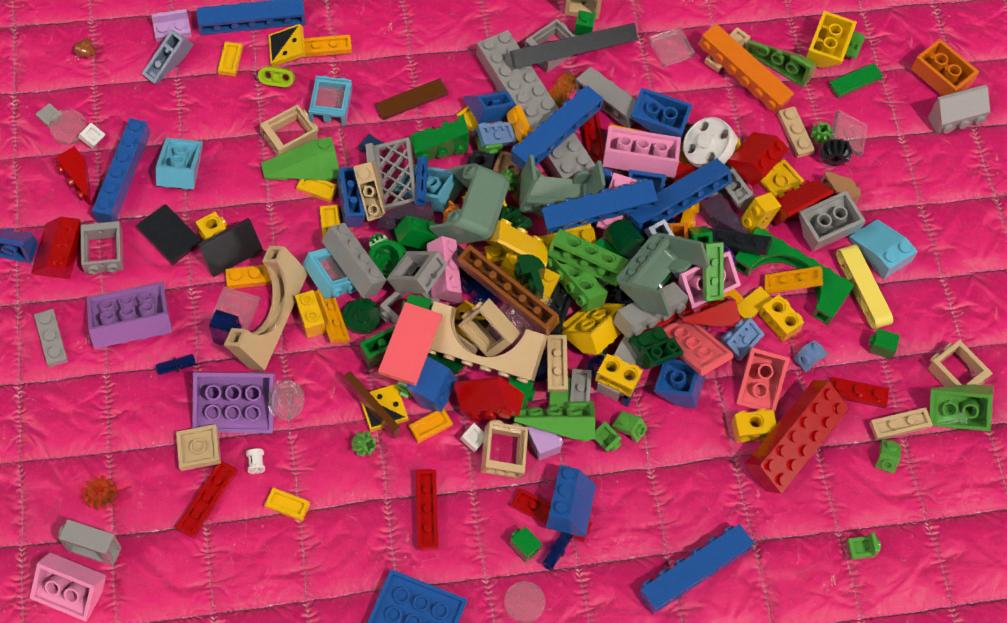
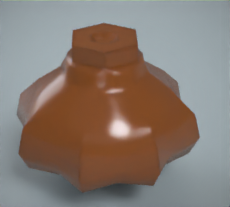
(84, 48)

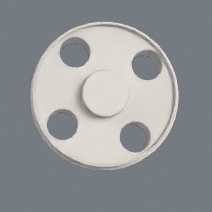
(709, 140)

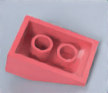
(762, 379)

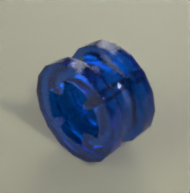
(598, 360)

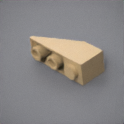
(370, 190)

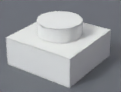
(91, 135)
(473, 437)

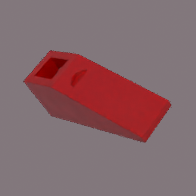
(76, 170)

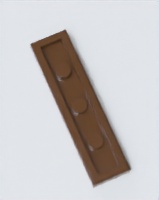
(411, 99)
(372, 404)

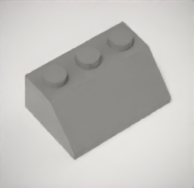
(960, 109)
(830, 220)

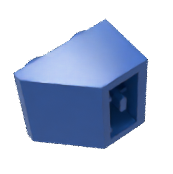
(490, 105)

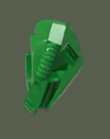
(385, 253)

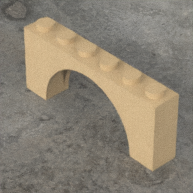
(287, 280)
(519, 361)

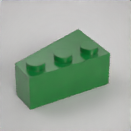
(441, 142)

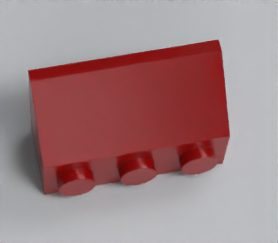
(757, 156)
(800, 199)
(58, 248)
(488, 398)

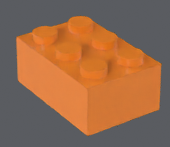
(944, 69)

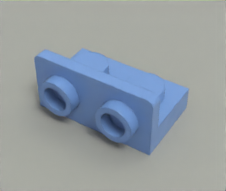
(495, 133)
(742, 337)

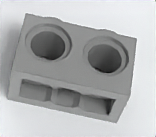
(739, 192)

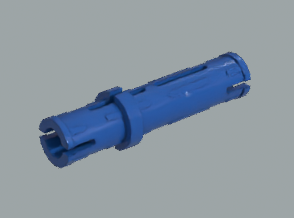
(421, 175)

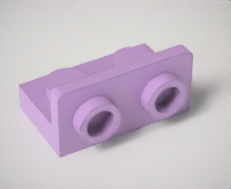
(174, 20)

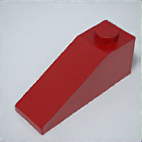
(715, 313)

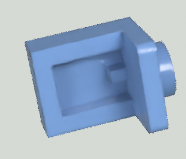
(810, 355)

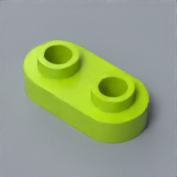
(276, 76)

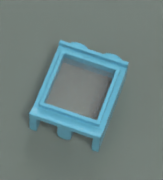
(330, 98)
(327, 274)

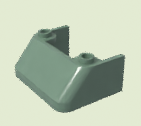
(539, 190)
(480, 208)
(652, 265)

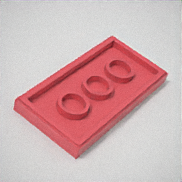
(410, 344)
(700, 348)

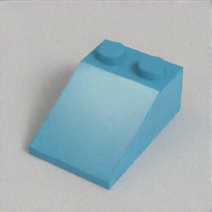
(178, 163)
(440, 188)
(884, 248)

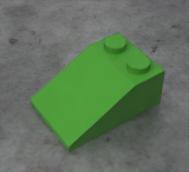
(962, 407)

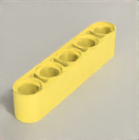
(864, 287)

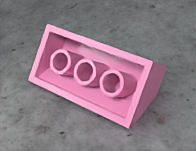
(641, 151)

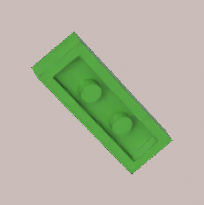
(714, 275)

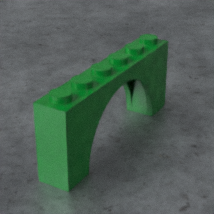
(829, 295)

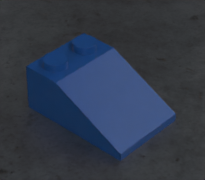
(661, 113)

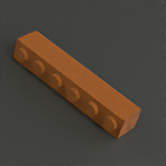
(508, 290)

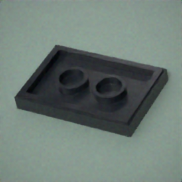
(168, 234)
(230, 247)

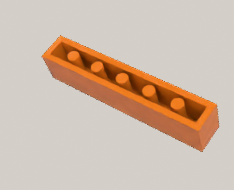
(745, 68)

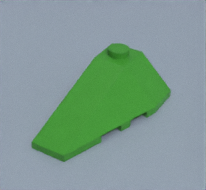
(786, 63)
(309, 161)
(571, 421)

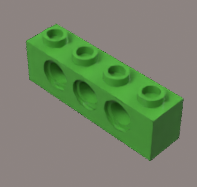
(587, 256)
(580, 285)

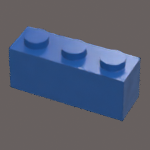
(350, 198)

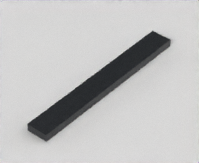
(573, 45)

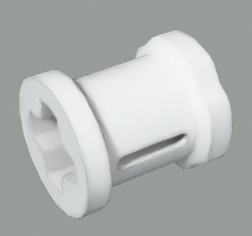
(255, 461)

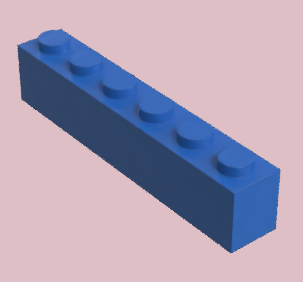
(250, 16)
(558, 127)
(121, 171)
(683, 194)
(599, 206)
(696, 568)

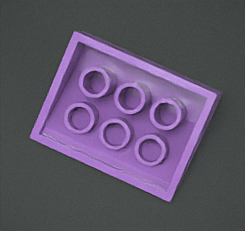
(128, 315)
(233, 401)

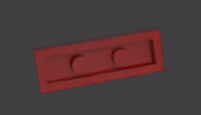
(861, 392)

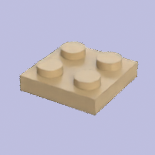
(198, 447)

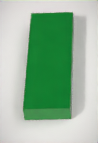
(855, 80)

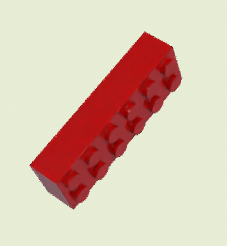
(797, 436)

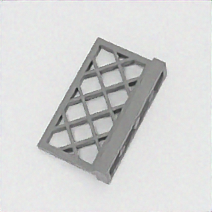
(373, 155)

